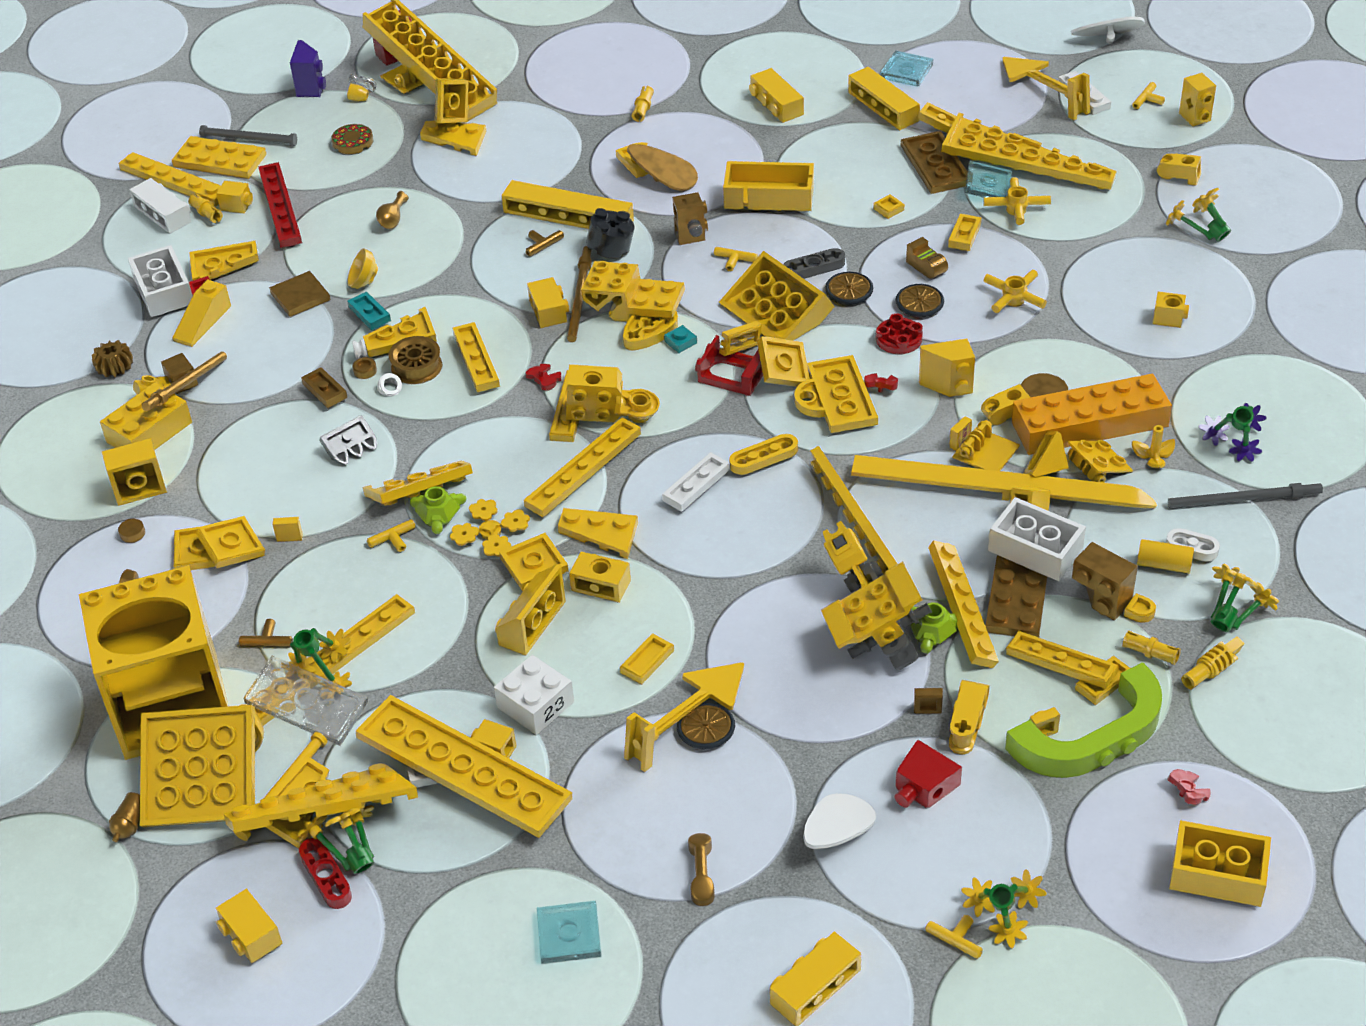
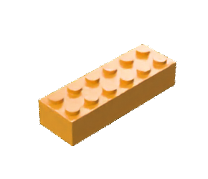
(1093, 412)

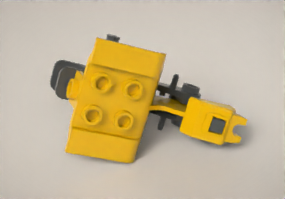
(878, 603)

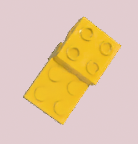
(629, 293)

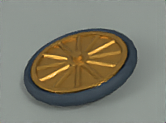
(849, 287)
(919, 300)
(706, 726)

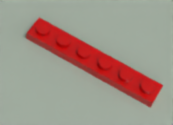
(280, 205)

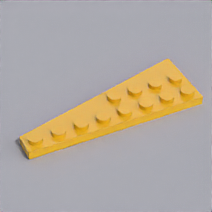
(1012, 150)

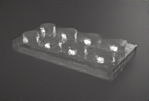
(305, 700)

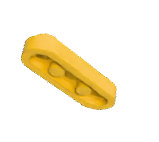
(763, 454)

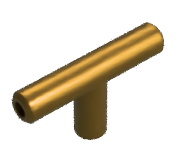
(542, 242)
(267, 637)

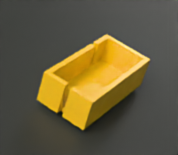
(768, 185)

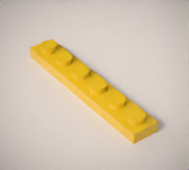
(169, 177)
(582, 467)
(963, 604)

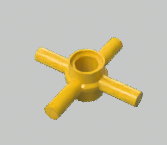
(1017, 201)
(1014, 291)

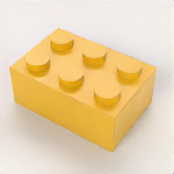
(133, 424)
(1220, 863)

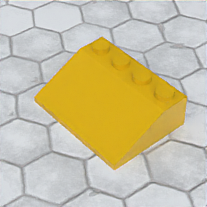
(777, 300)

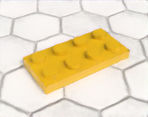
(219, 157)

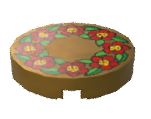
(352, 138)

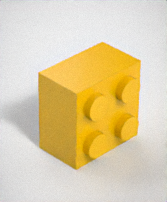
(134, 472)

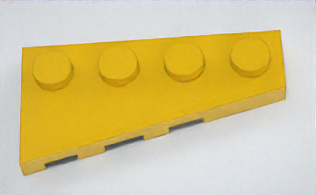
(417, 482)

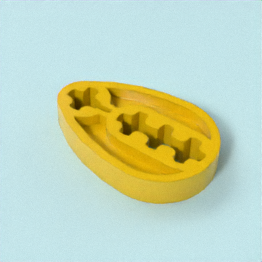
(641, 334)

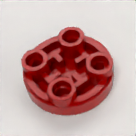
(899, 334)

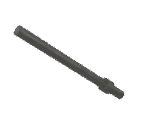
(1294, 491)

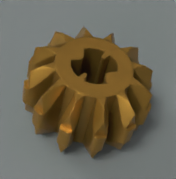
(112, 358)

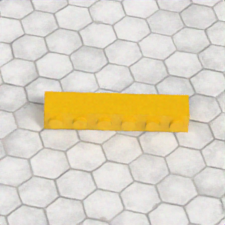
(557, 204)

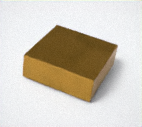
(928, 700)

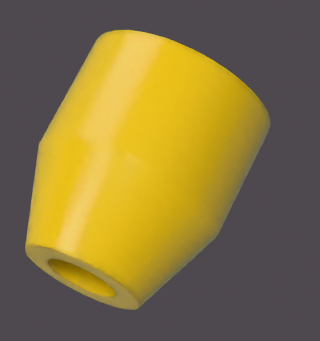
(357, 93)

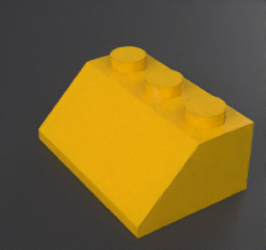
(532, 611)

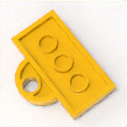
(836, 394)

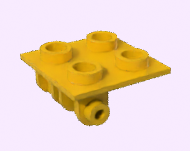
(401, 79)
(985, 449)
(1096, 459)

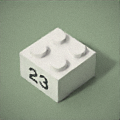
(534, 694)

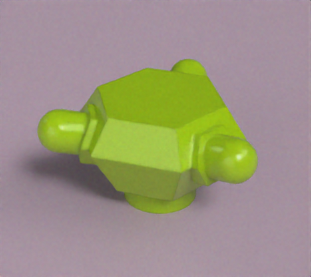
(437, 507)
(934, 627)

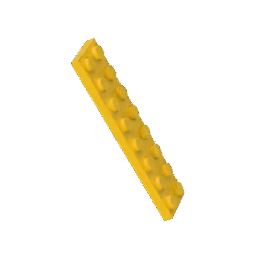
(464, 766)

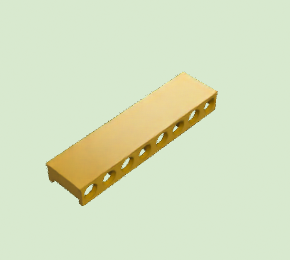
(423, 56)

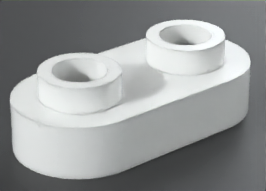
(1205, 547)

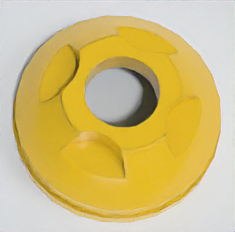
(362, 269)

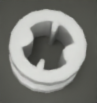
(359, 349)

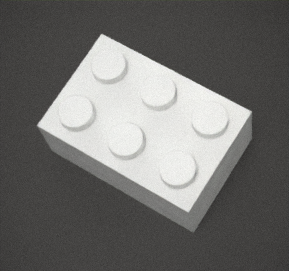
(160, 280)
(1036, 538)

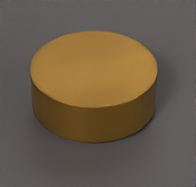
(364, 368)
(131, 530)

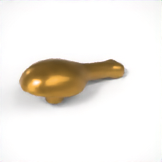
(389, 214)

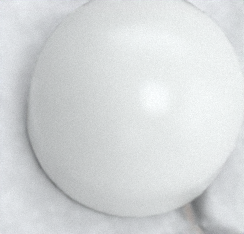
(389, 378)

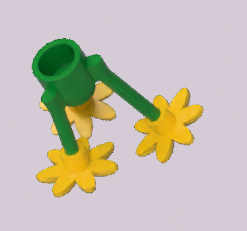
(1217, 228)
(1226, 616)
(307, 644)
(359, 855)
(1002, 898)

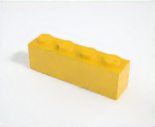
(883, 98)

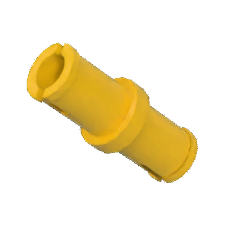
(642, 103)
(205, 208)
(1151, 647)

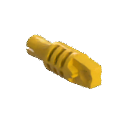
(1213, 662)

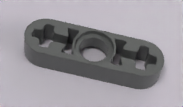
(828, 261)

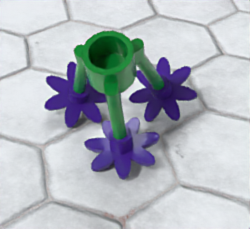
(1242, 419)

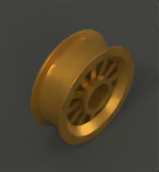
(415, 359)

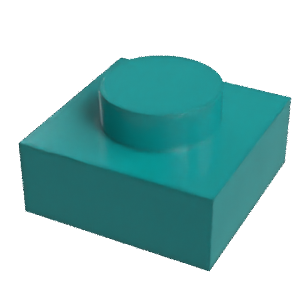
(680, 339)

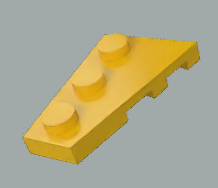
(455, 134)
(222, 260)
(382, 339)
(602, 528)
(303, 776)

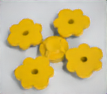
(489, 529)

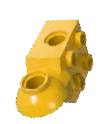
(598, 396)

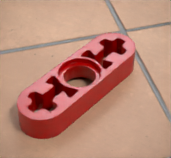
(324, 884)

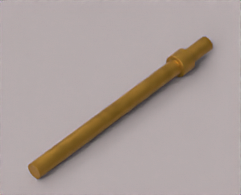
(584, 266)
(161, 396)

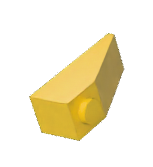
(202, 312)

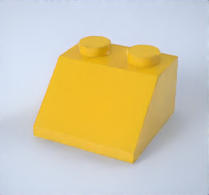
(451, 100)
(947, 367)

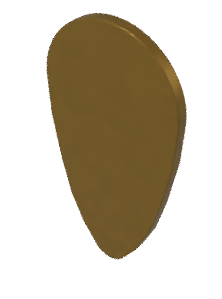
(664, 167)

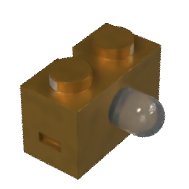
(689, 218)

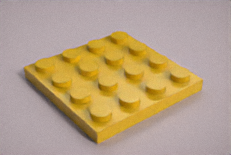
(196, 764)

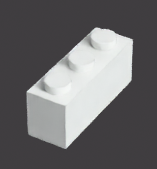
(160, 205)

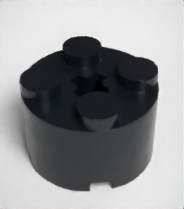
(610, 233)

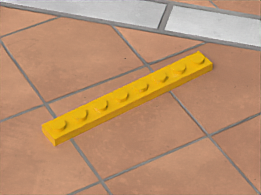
(852, 511)

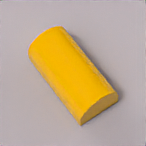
(1165, 556)

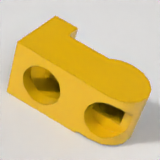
(1180, 166)
(1000, 406)

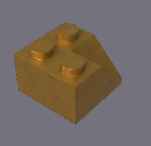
(1107, 579)

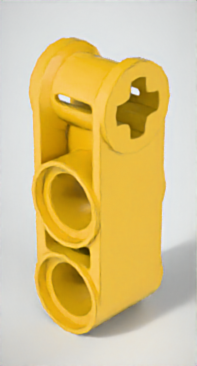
(967, 716)

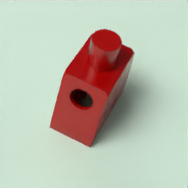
(925, 776)

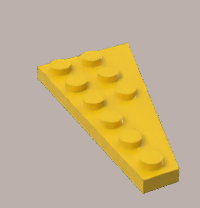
(325, 798)

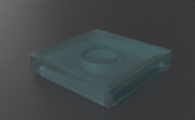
(907, 68)
(987, 180)
(568, 932)

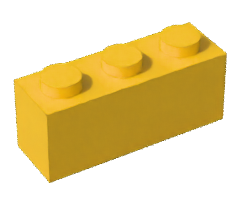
(776, 95)
(814, 978)

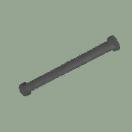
(291, 139)

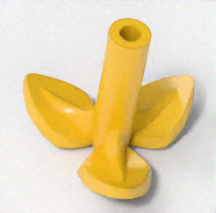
(1157, 449)

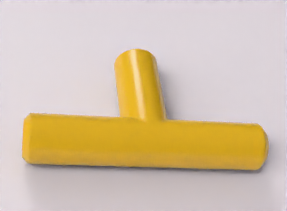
(1147, 95)
(734, 256)
(393, 535)
(956, 936)

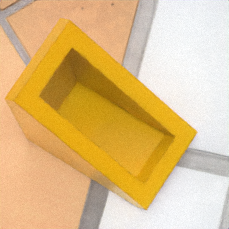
(1049, 456)

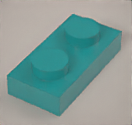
(369, 311)

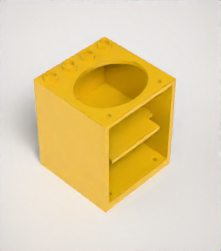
(150, 651)

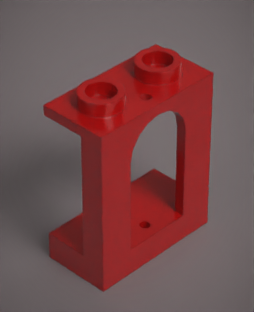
(711, 357)

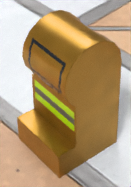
(925, 259)

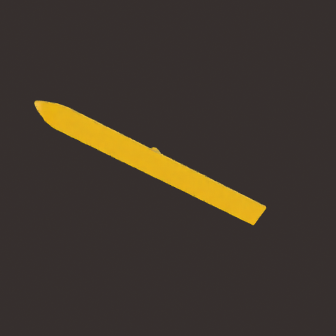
(999, 481)

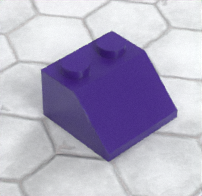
(307, 71)

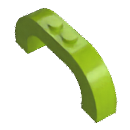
(1099, 747)

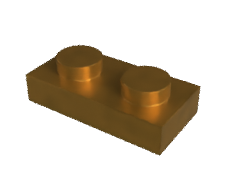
(324, 387)

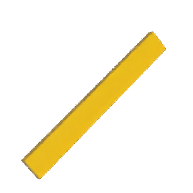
(362, 637)

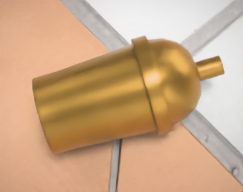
(126, 818)

